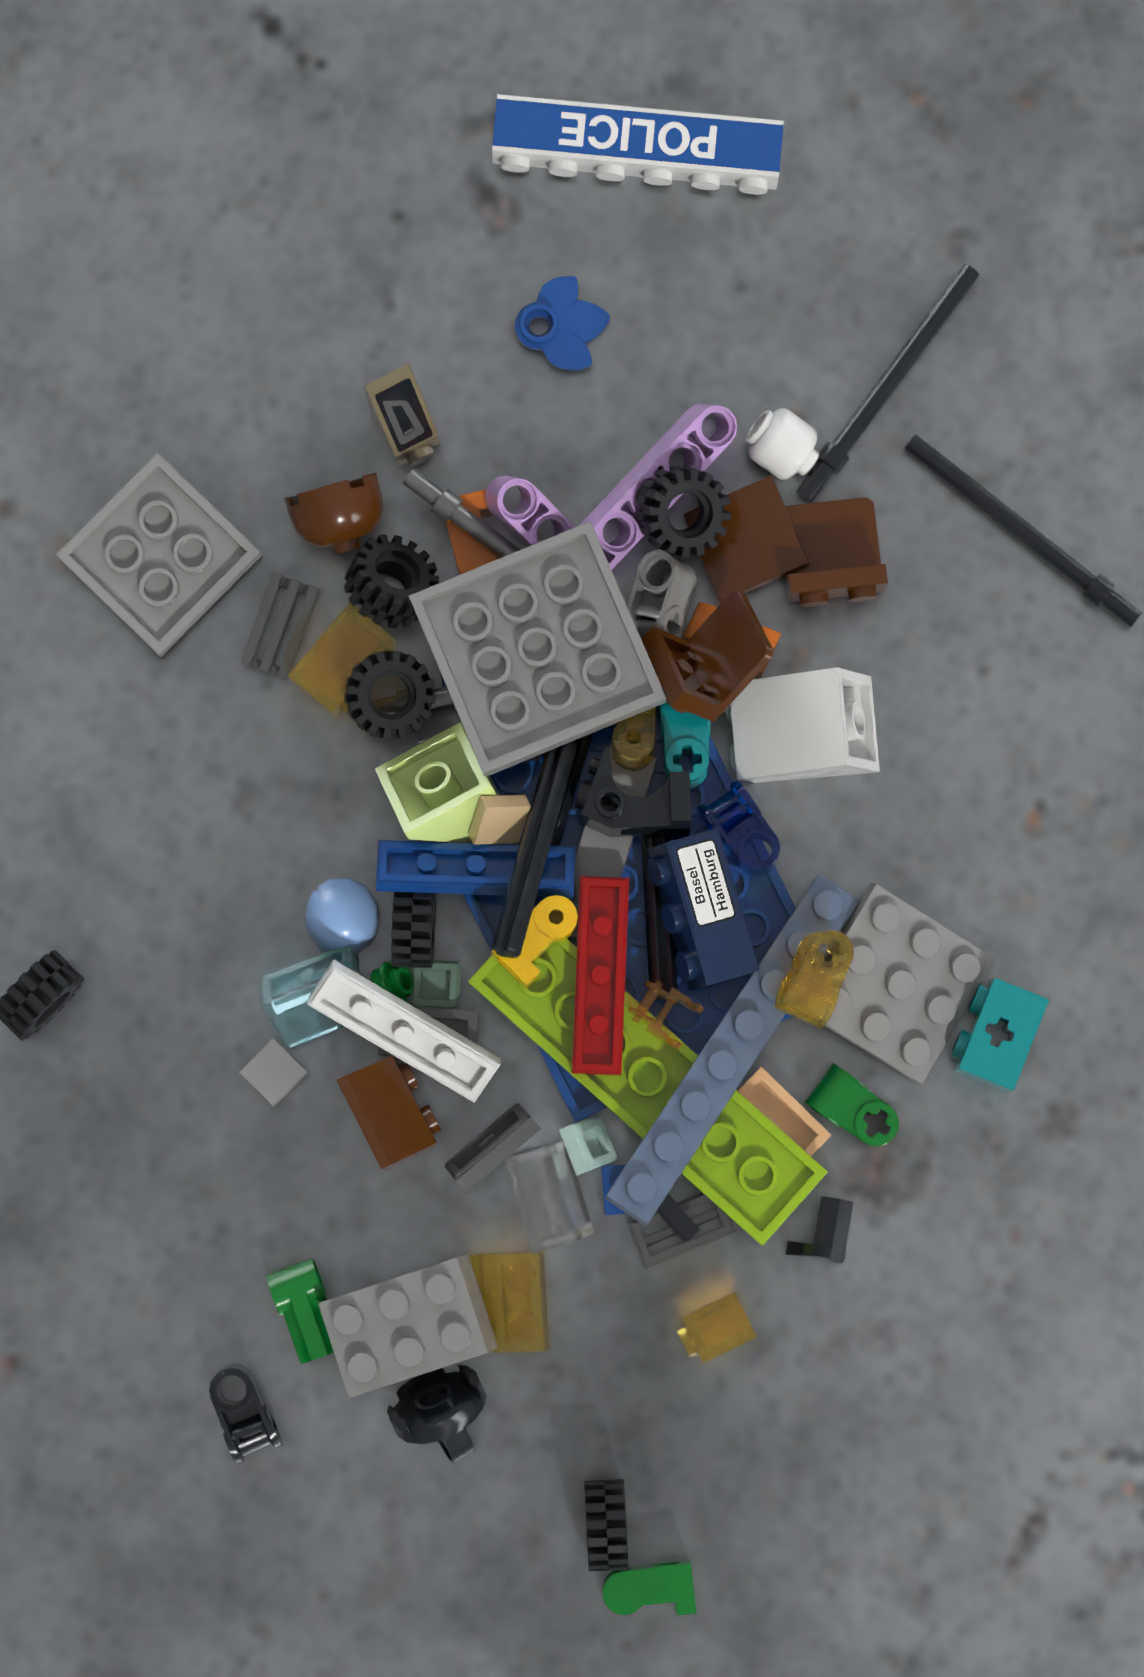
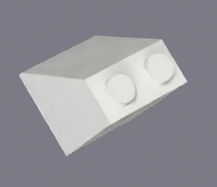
(804, 727)

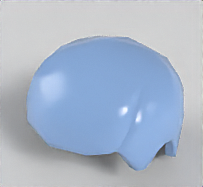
(341, 915)

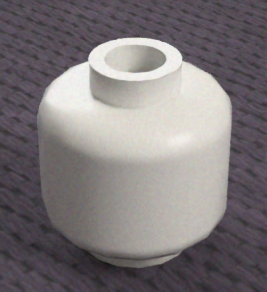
(782, 443)

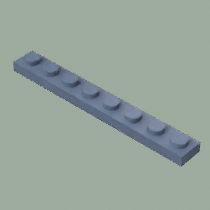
(723, 1059)

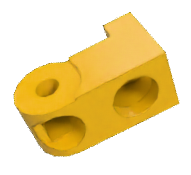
(550, 922)

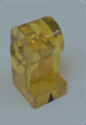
(634, 741)

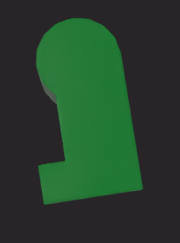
(648, 1585)

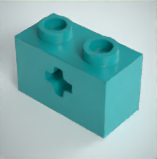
(1021, 1015)

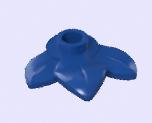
(568, 321)

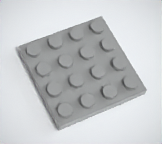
(537, 649)

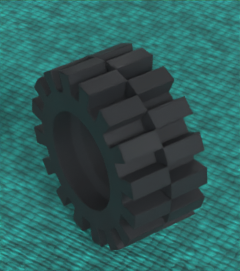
(710, 516)
(378, 596)
(419, 694)
(413, 929)
(39, 994)
(606, 1525)

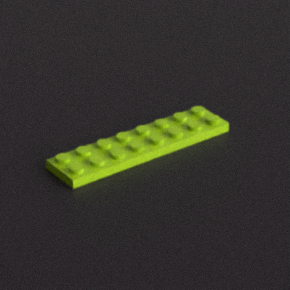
(743, 1160)

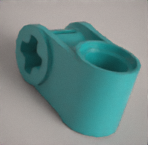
(685, 736)

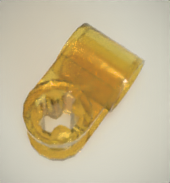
(814, 985)

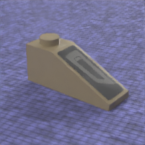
(402, 416)

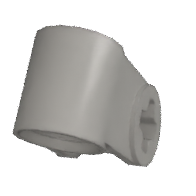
(661, 603)

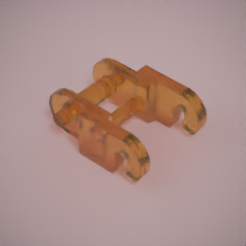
(655, 1024)

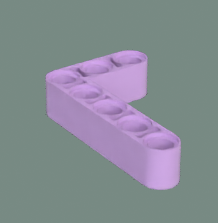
(621, 501)

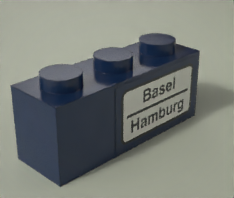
(702, 909)

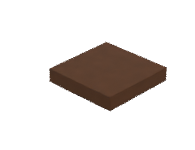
(758, 542)

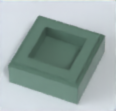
(437, 986)

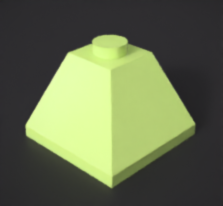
(436, 787)

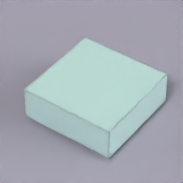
(588, 1144)

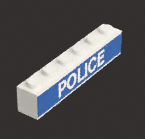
(637, 143)

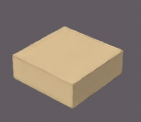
(499, 819)

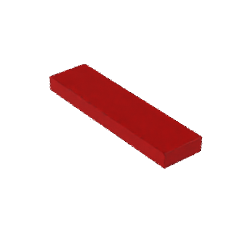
(600, 975)

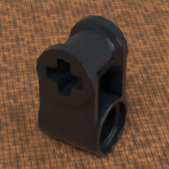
(244, 1416)

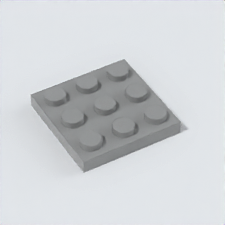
(159, 554)
(904, 983)

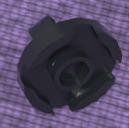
(439, 1409)

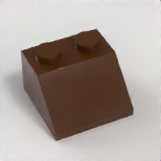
(389, 1112)

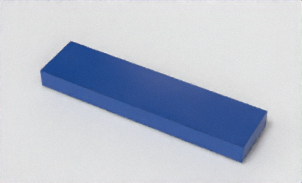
(465, 868)

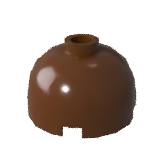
(337, 513)

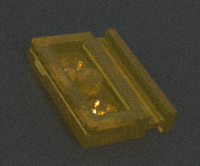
(514, 1298)

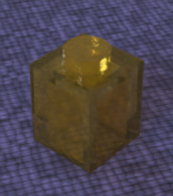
(715, 1328)

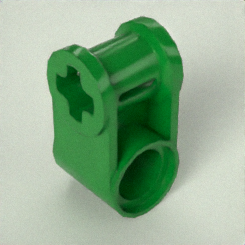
(846, 1102)

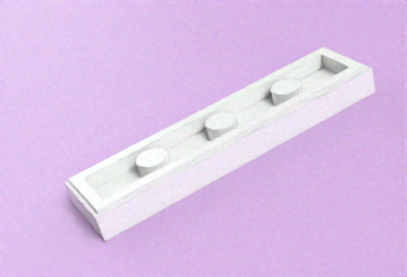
(404, 1031)

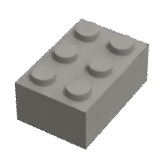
(408, 1326)

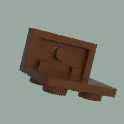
(841, 552)
(714, 663)

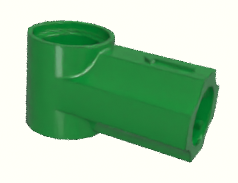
(296, 1296)

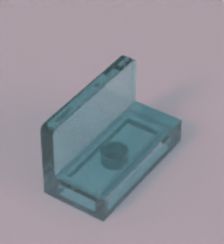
(287, 994)

